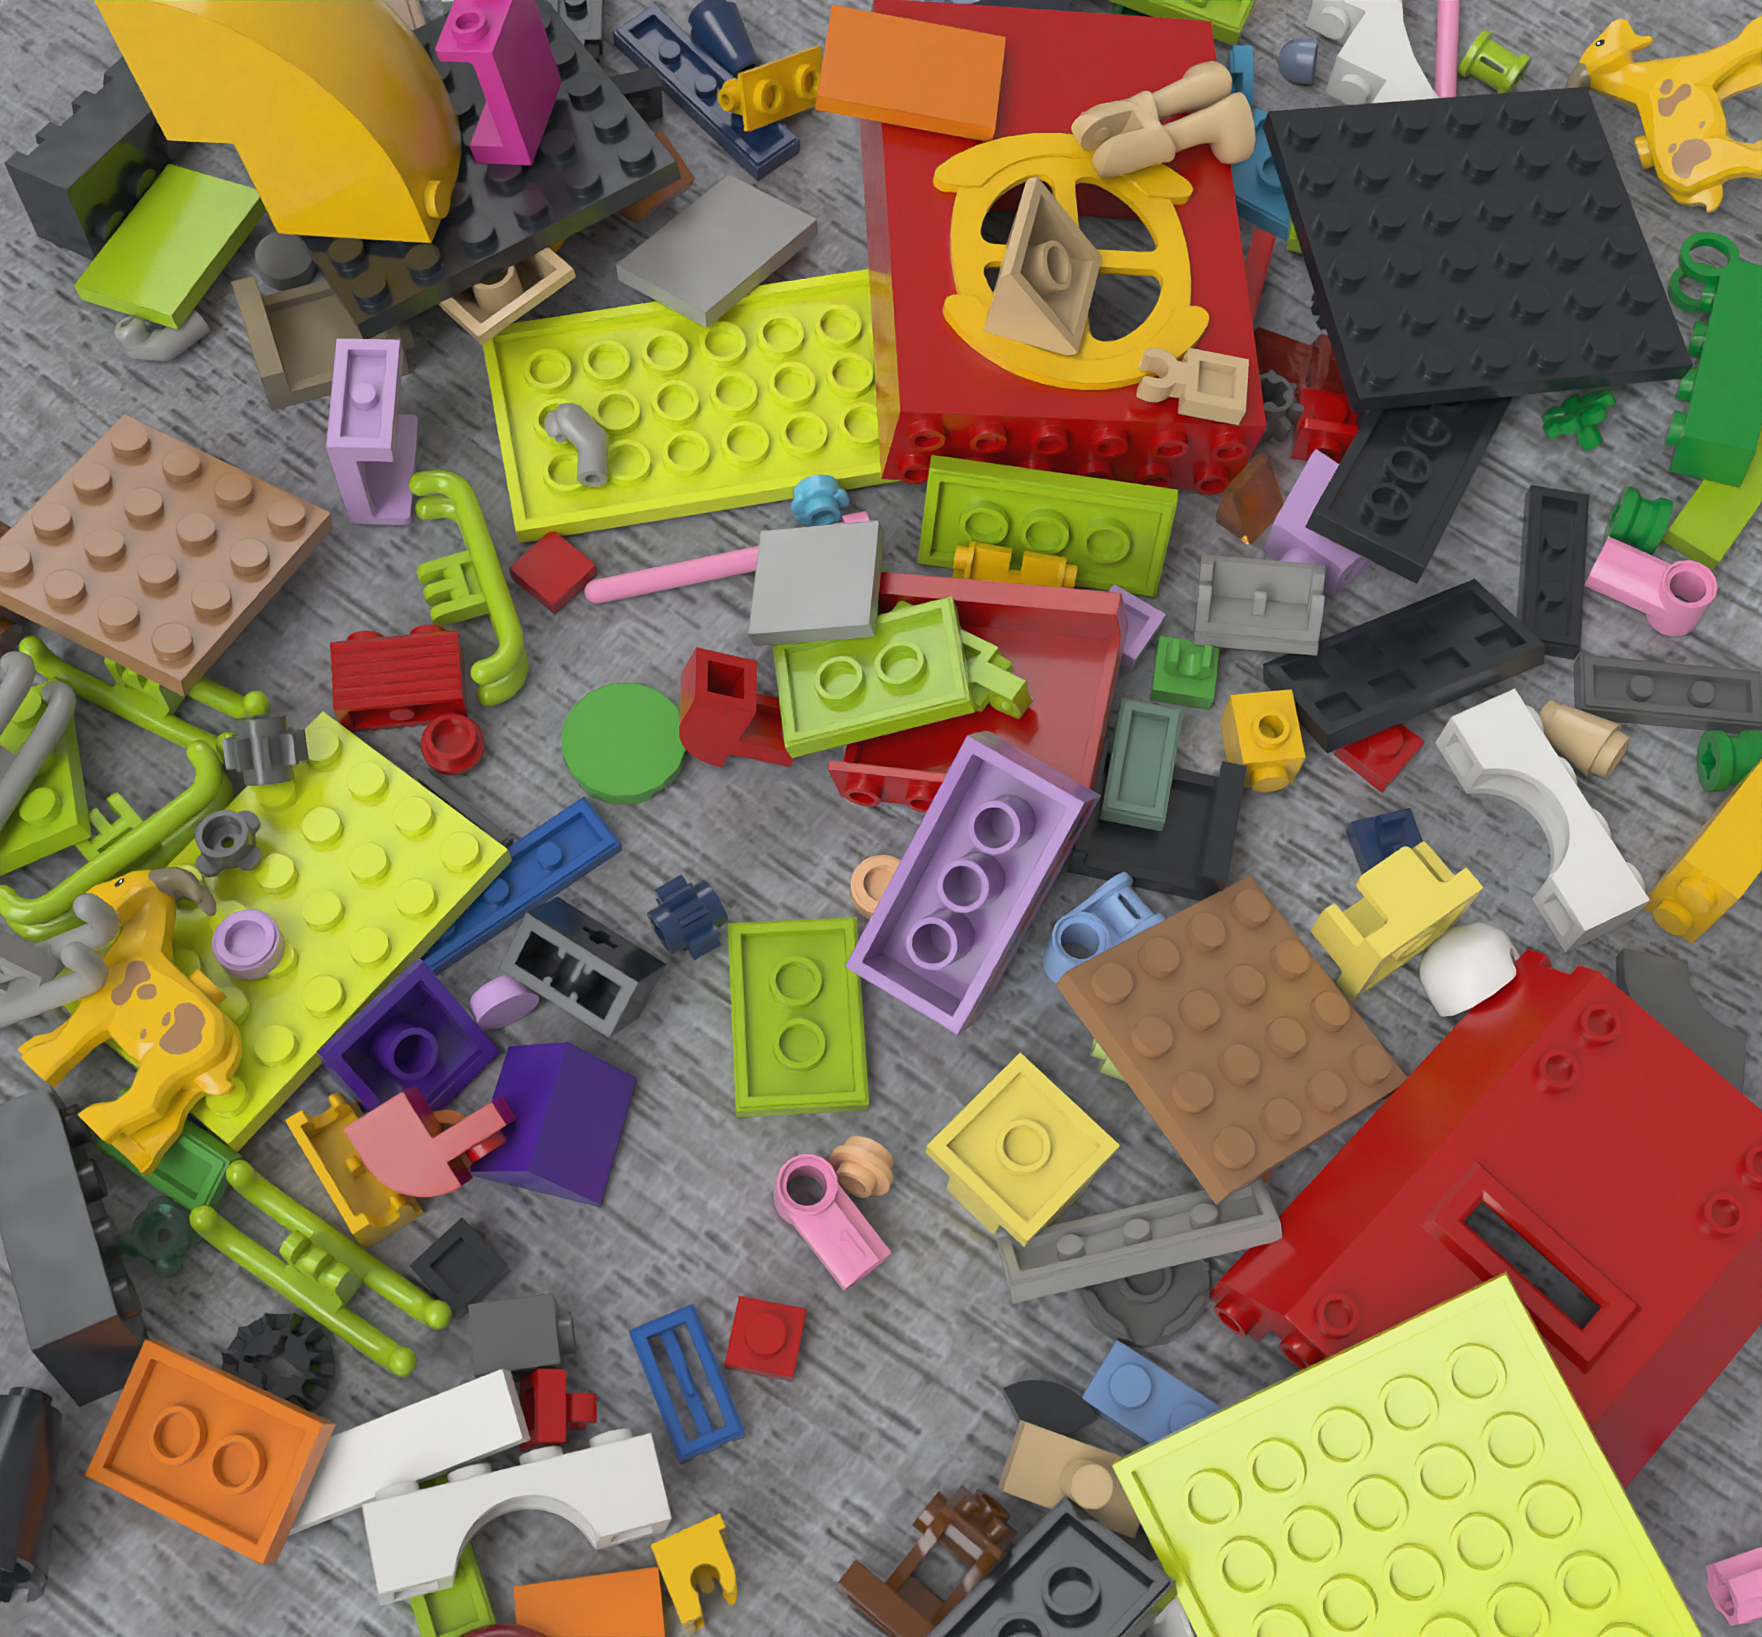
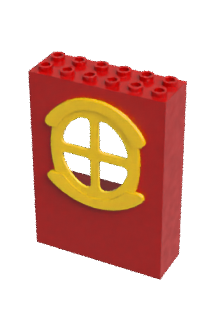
(1007, 402)

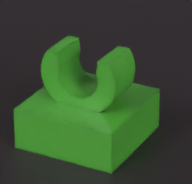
(1184, 673)

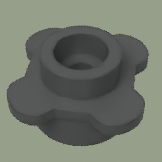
(216, 830)

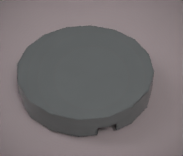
(1150, 1305)

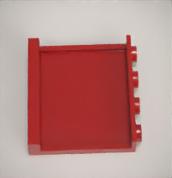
(1057, 641)

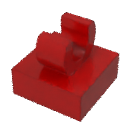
(551, 1410)

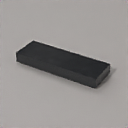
(1553, 568)

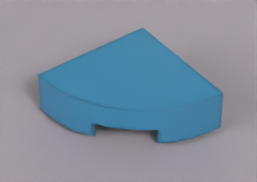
(1241, 69)

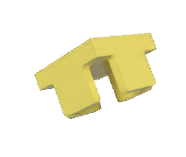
(1403, 910)
(1020, 1152)

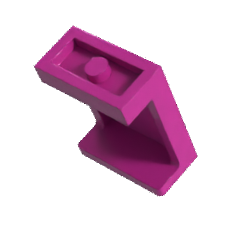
(514, 71)

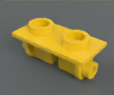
(774, 89)
(992, 563)

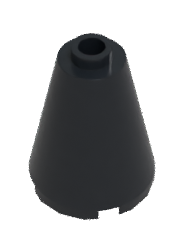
(27, 1489)

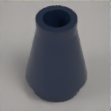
(722, 34)

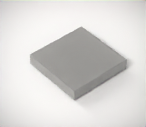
(817, 583)

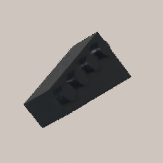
(93, 165)

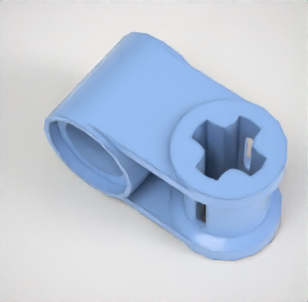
(1098, 924)

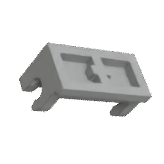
(1259, 604)

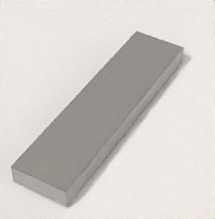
(1137, 1241)

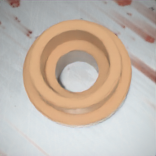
(862, 1167)

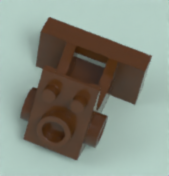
(968, 1528)

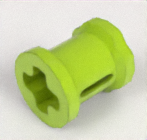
(1485, 48)

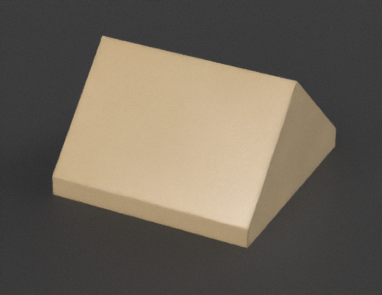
(1044, 276)

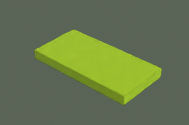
(1100, 525)

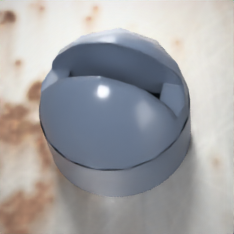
(1299, 60)

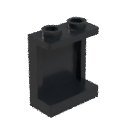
(1189, 853)

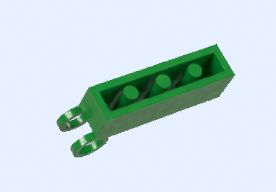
(1724, 387)

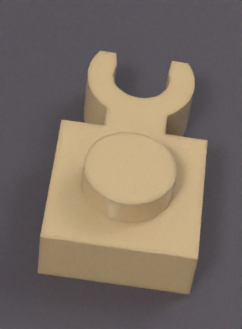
(1205, 382)

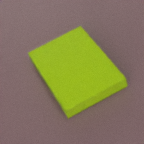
(172, 246)
(876, 684)
(796, 1018)

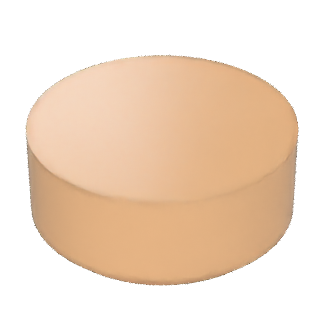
(871, 881)

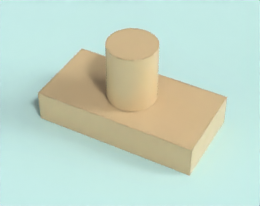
(1051, 1466)

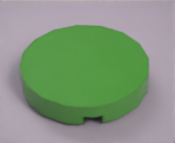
(623, 743)

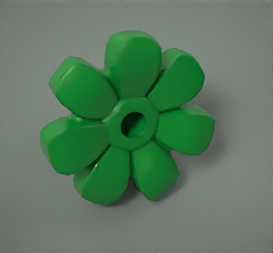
(1579, 417)

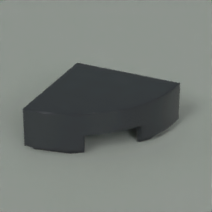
(1048, 1406)

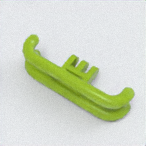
(471, 583)
(146, 701)
(123, 848)
(320, 1270)

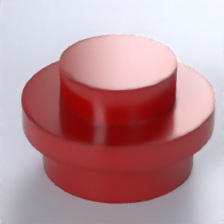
(452, 744)

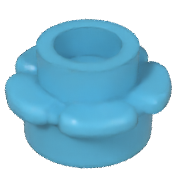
(819, 501)

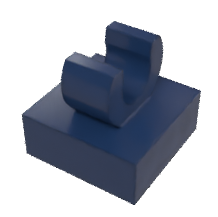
(1381, 836)

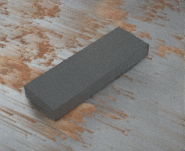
(1668, 694)

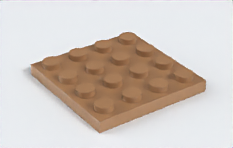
(155, 553)
(1231, 1036)

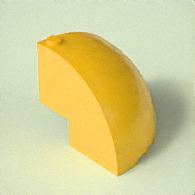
(316, 95)

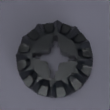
(306, 1351)

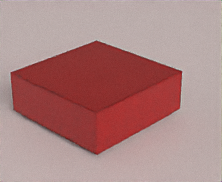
(553, 571)

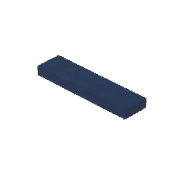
(693, 83)

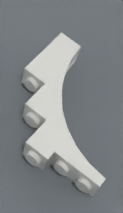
(1376, 52)

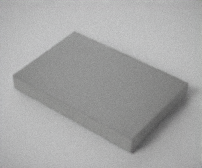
(717, 250)

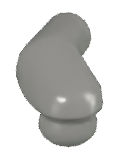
(159, 344)
(590, 439)

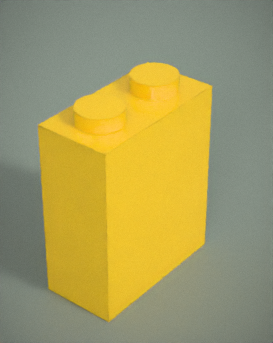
(1714, 864)

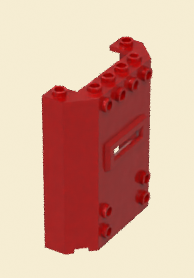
(1594, 1149)

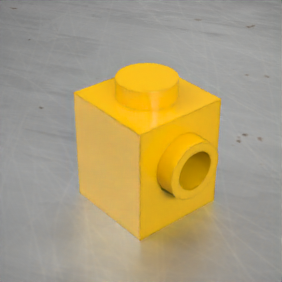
(1265, 736)

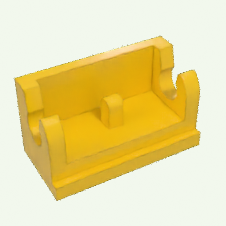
(362, 1200)
(694, 1559)

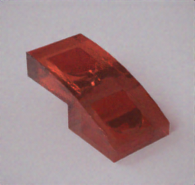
(1298, 362)

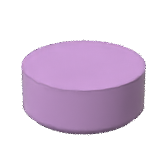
(248, 944)
(502, 1003)

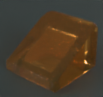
(1251, 501)

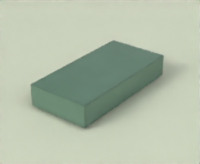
(1141, 764)

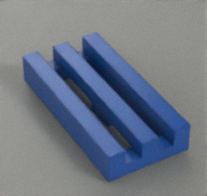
(709, 1439)

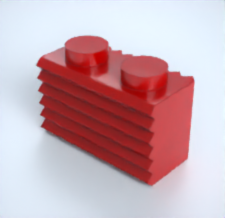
(397, 678)

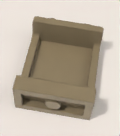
(297, 336)

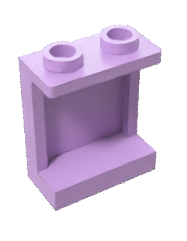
(367, 439)

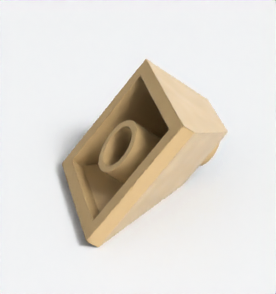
(508, 294)

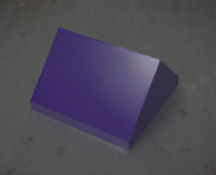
(407, 1040)
(566, 1122)

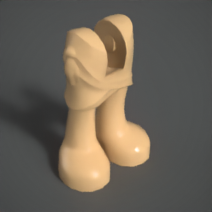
(1132, 138)

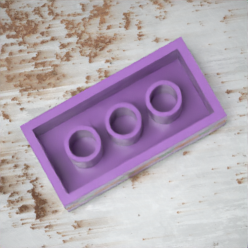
(972, 880)

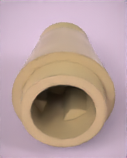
(1584, 739)

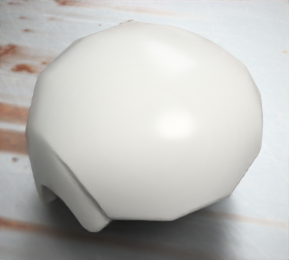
(1467, 967)

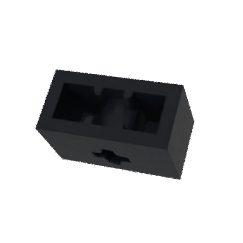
(582, 966)

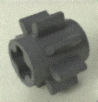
(1278, 406)
(265, 749)

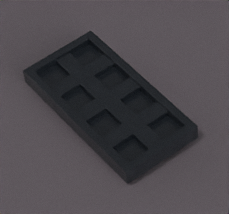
(1404, 664)

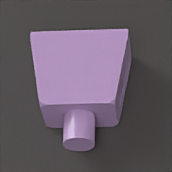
(1295, 543)

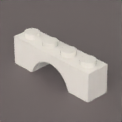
(1504, 753)
(604, 1490)

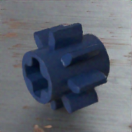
(687, 917)

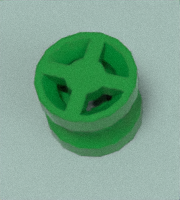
(1638, 520)
(1727, 759)

